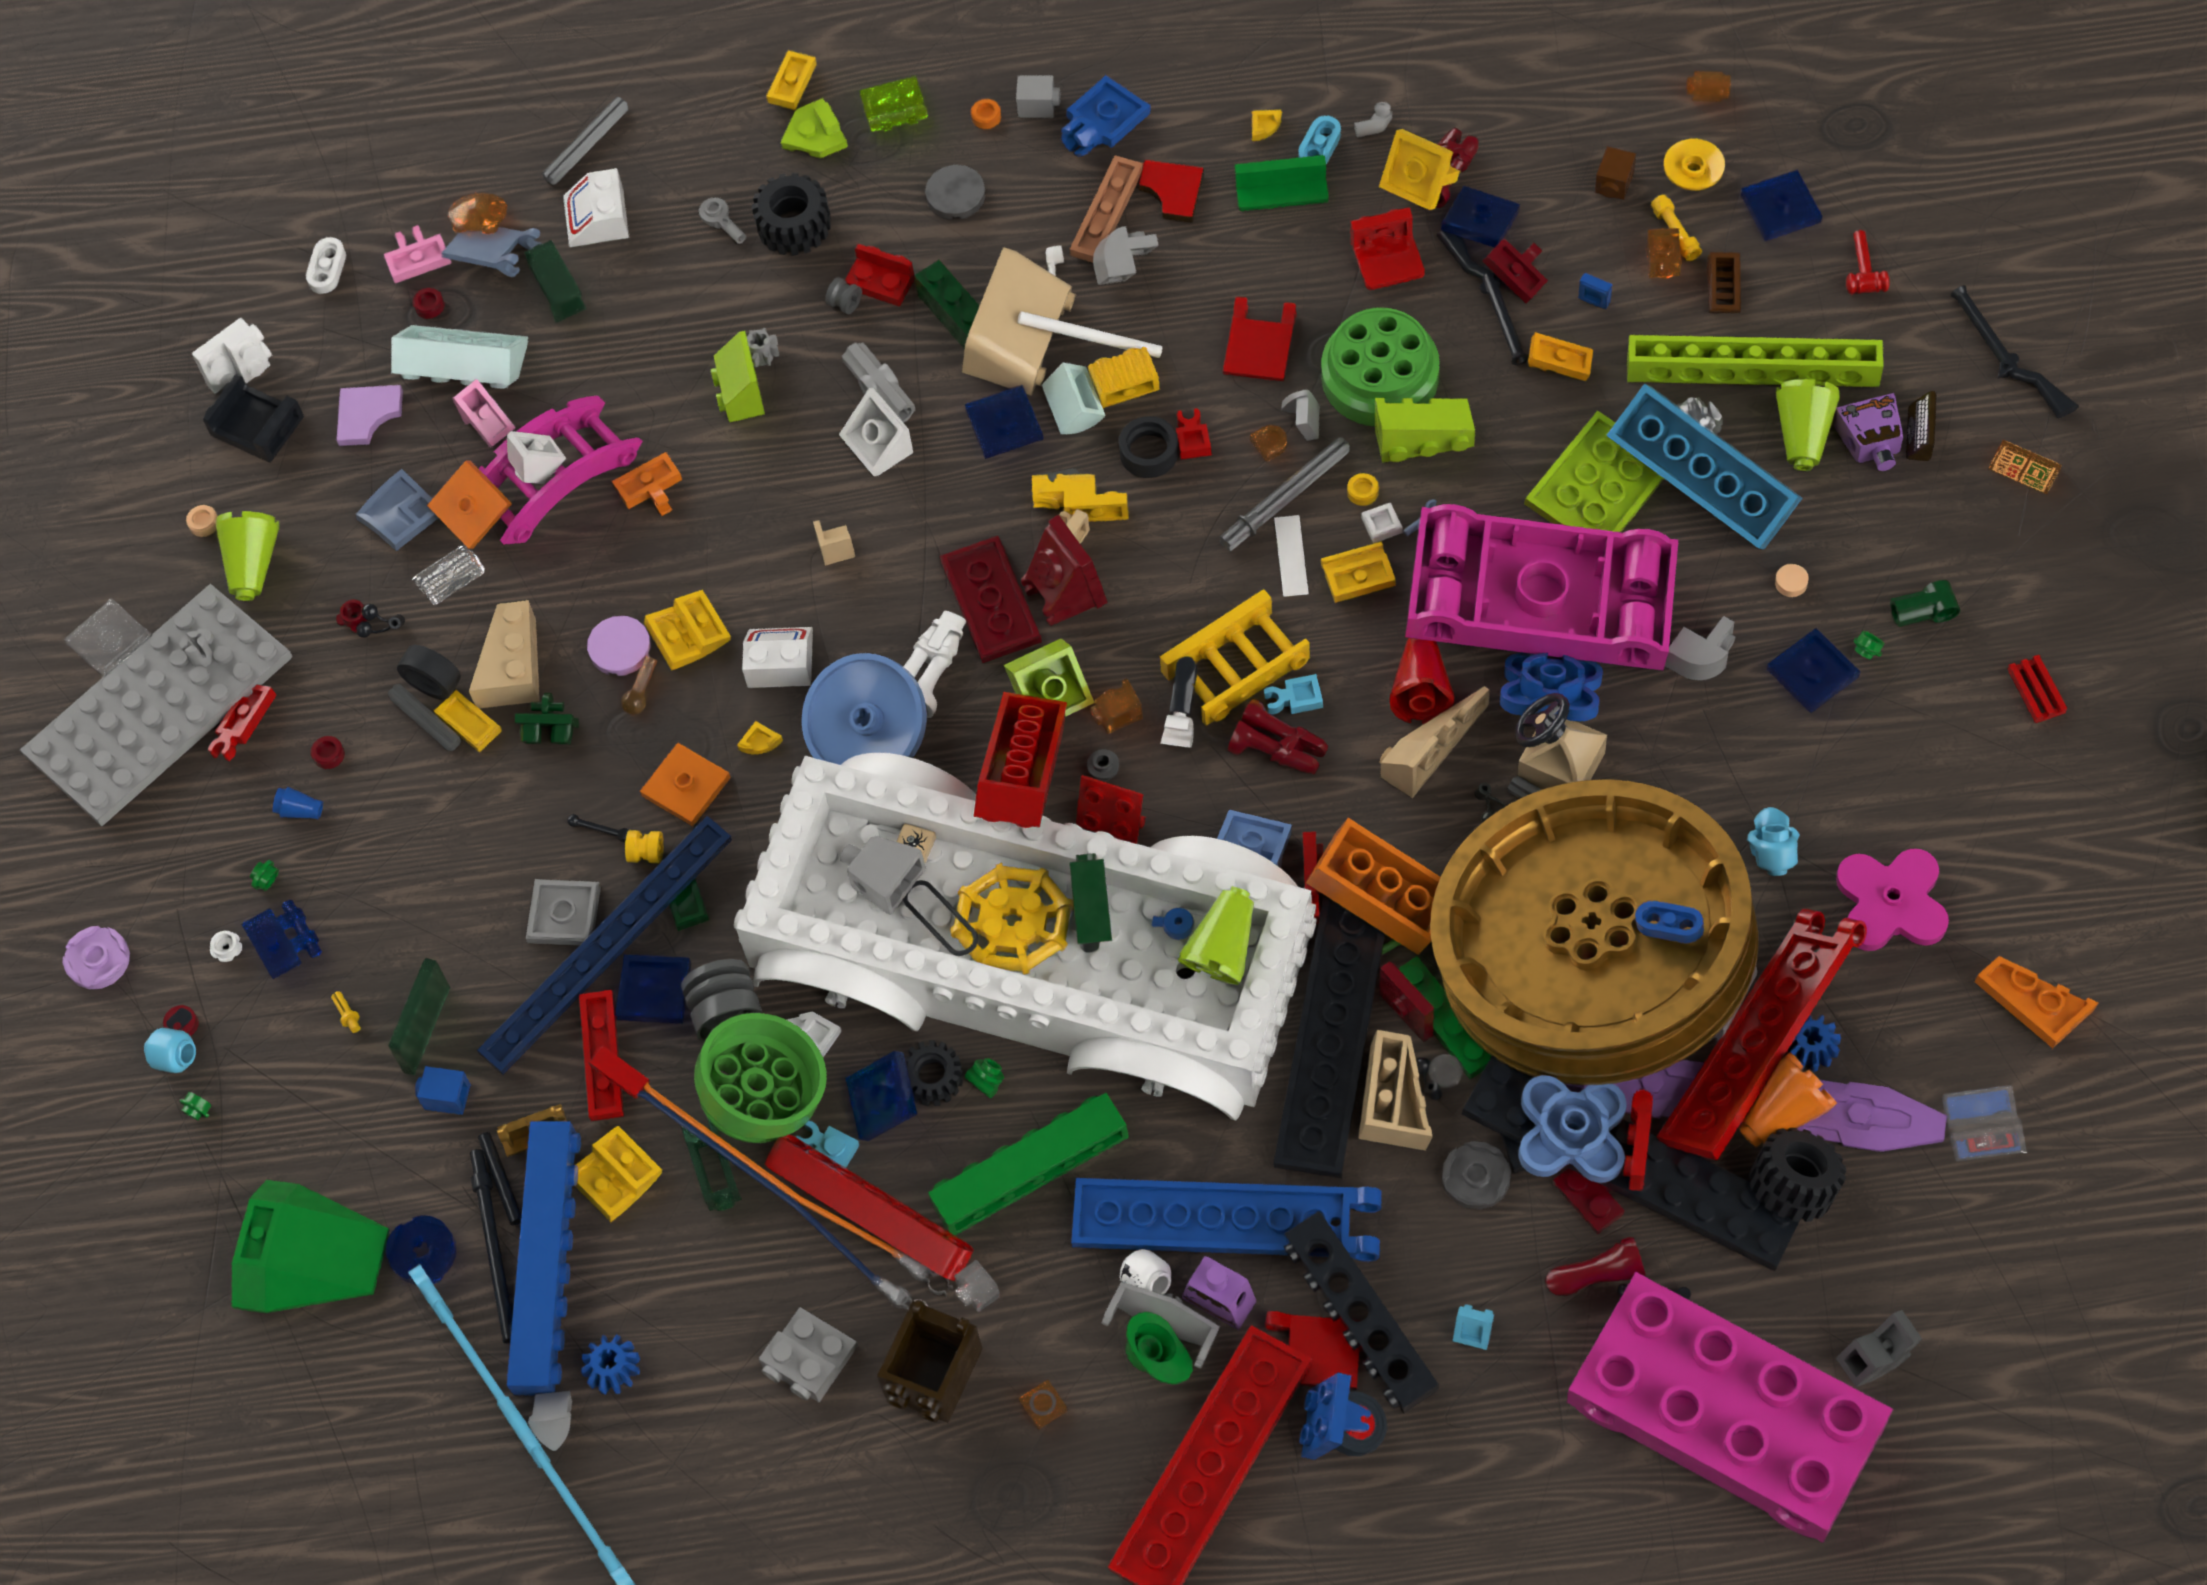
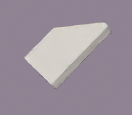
(819, 1029)

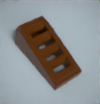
(1724, 260)

